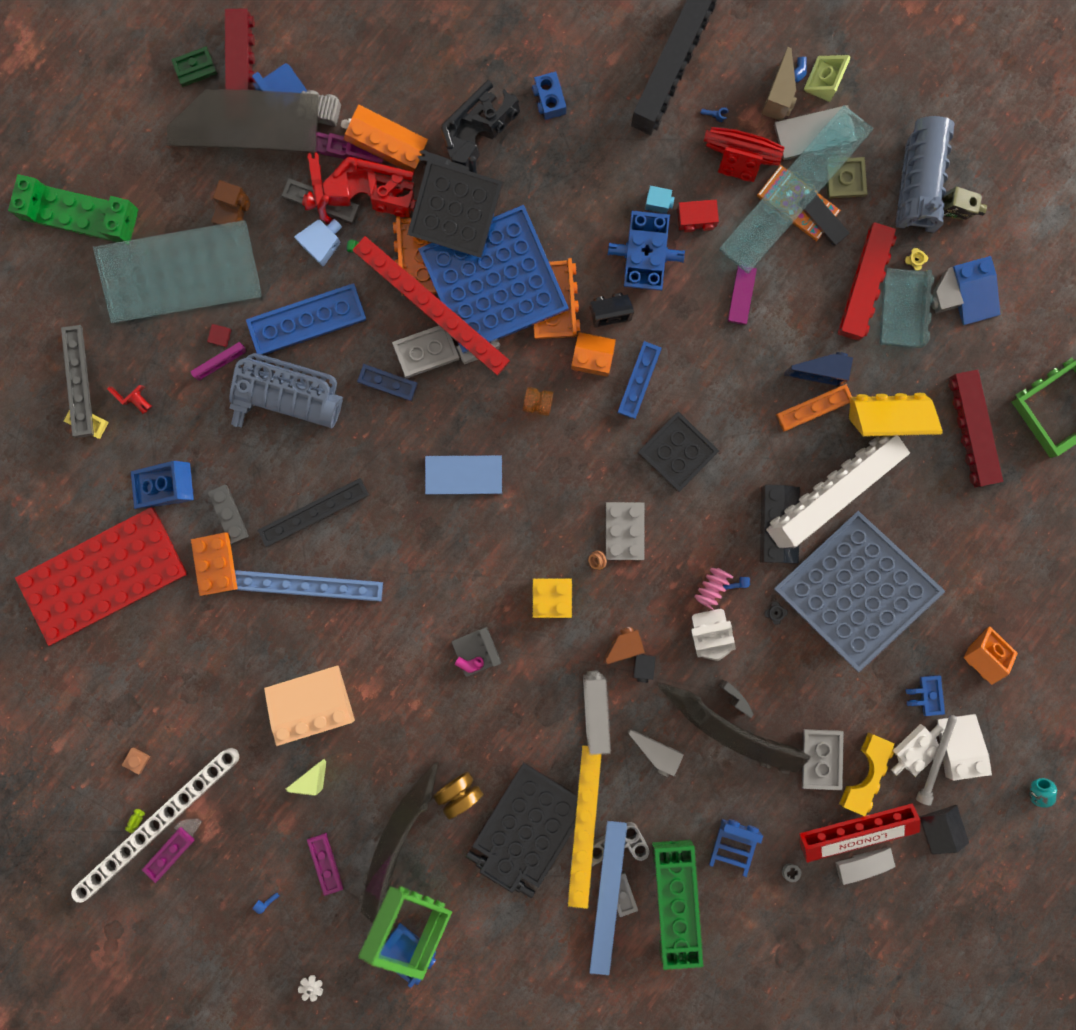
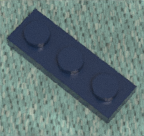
(387, 382)

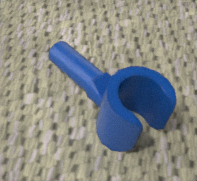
(716, 114)
(744, 583)
(260, 906)

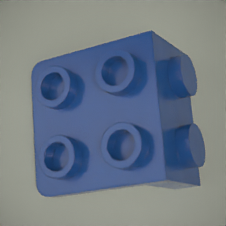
(280, 80)

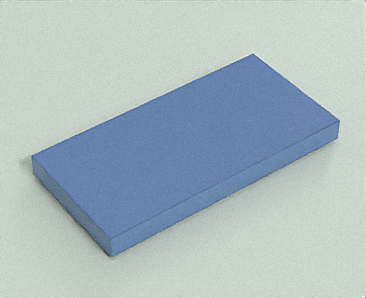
(463, 475)

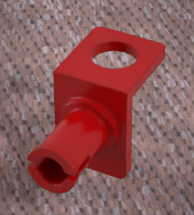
(133, 397)

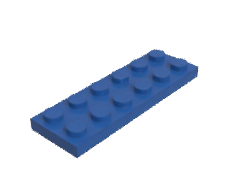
(306, 319)

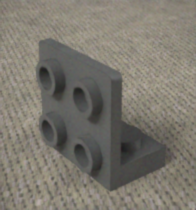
(477, 645)

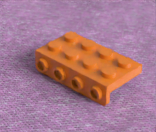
(409, 255)
(565, 323)

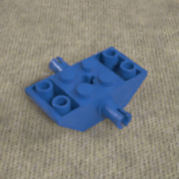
(649, 234)

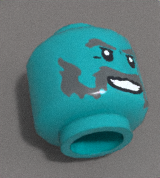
(1043, 792)

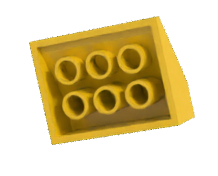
(894, 415)

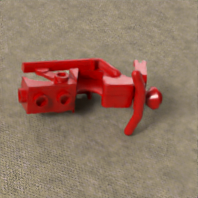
(357, 177)

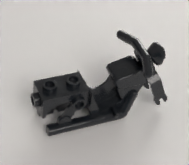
(463, 127)

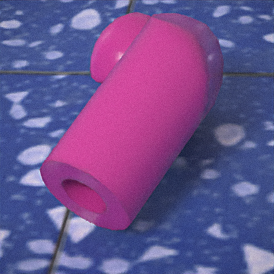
(471, 665)

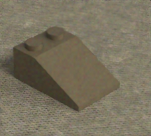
(781, 95)

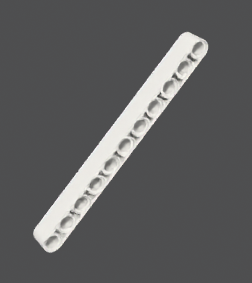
(121, 859)

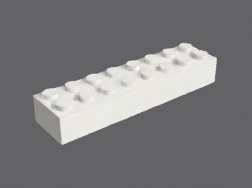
(837, 491)

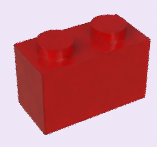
(697, 215)

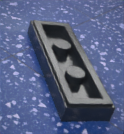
(826, 221)

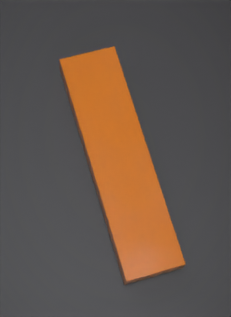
(814, 408)

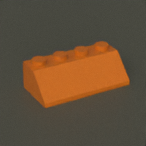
(385, 139)

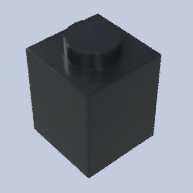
(644, 667)

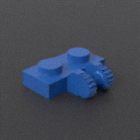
(931, 695)

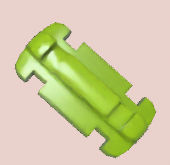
(134, 821)

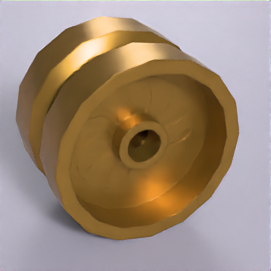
(458, 795)

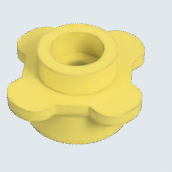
(916, 253)

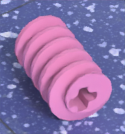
(713, 587)

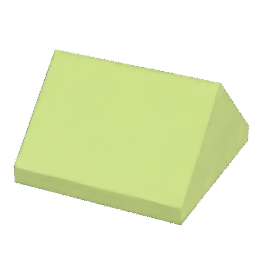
(826, 76)
(311, 782)

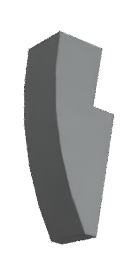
(865, 865)

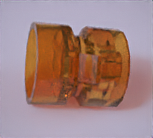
(538, 401)

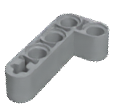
(630, 842)

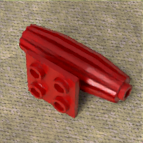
(742, 152)

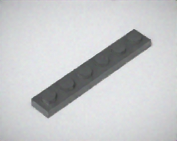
(77, 381)

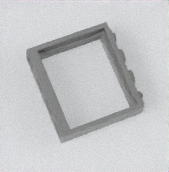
(596, 712)

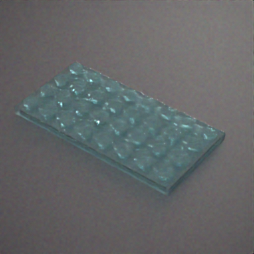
(177, 271)

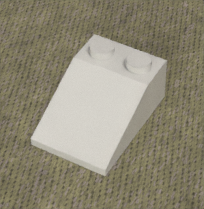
(966, 750)

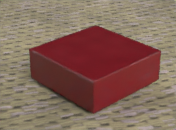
(219, 335)

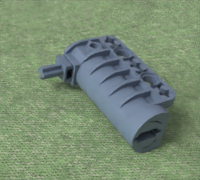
(925, 174)
(283, 391)

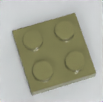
(849, 180)

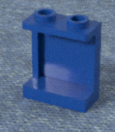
(401, 946)

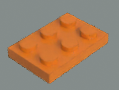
(214, 564)

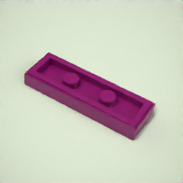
(741, 296)
(218, 361)
(168, 855)
(325, 864)

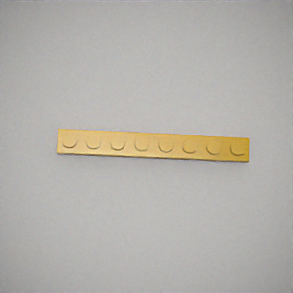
(584, 829)

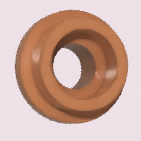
(597, 560)

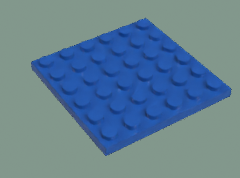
(505, 287)

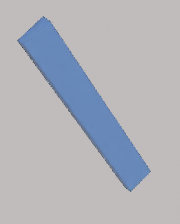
(309, 585)
(608, 897)

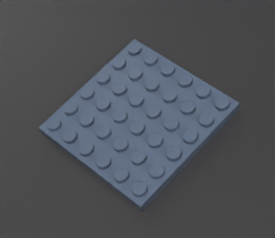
(859, 591)

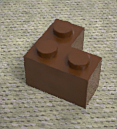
(231, 203)

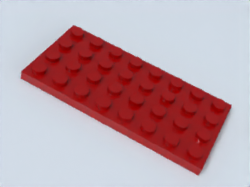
(101, 576)

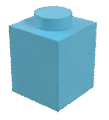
(659, 200)

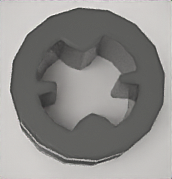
(786, 868)

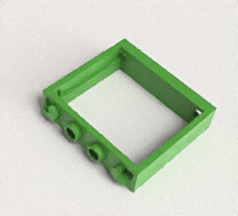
(1030, 419)
(428, 941)

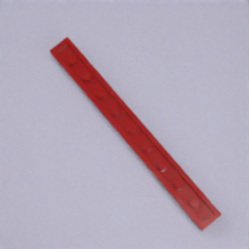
(431, 306)

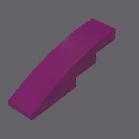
(335, 146)

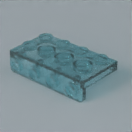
(906, 308)

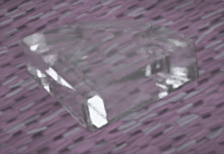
(189, 825)

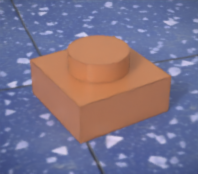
(136, 760)

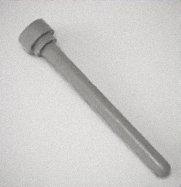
(925, 795)

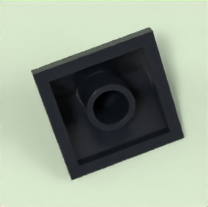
(944, 830)

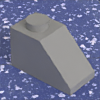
(946, 293)

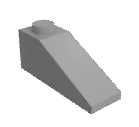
(661, 755)

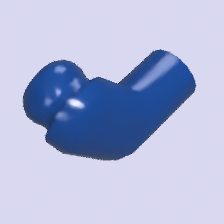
(801, 70)

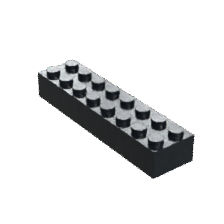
(672, 64)

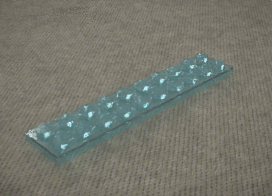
(796, 189)

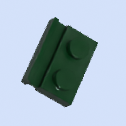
(194, 66)

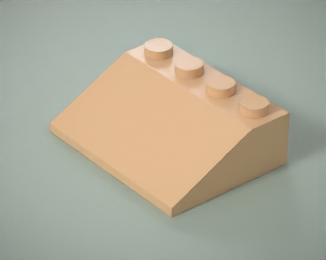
(308, 705)

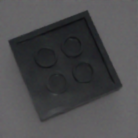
(678, 451)

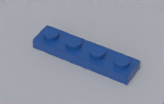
(639, 380)

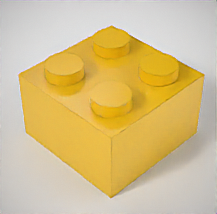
(552, 598)

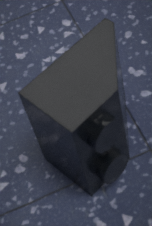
(611, 310)

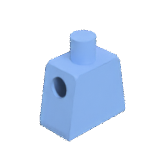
(320, 240)

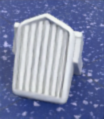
(712, 635)

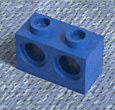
(552, 95)

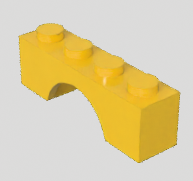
(860, 796)

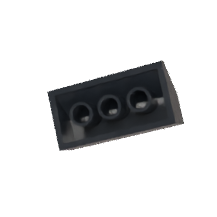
(774, 502)

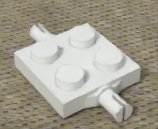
(917, 750)

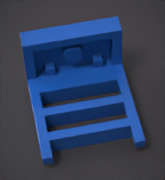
(733, 830)

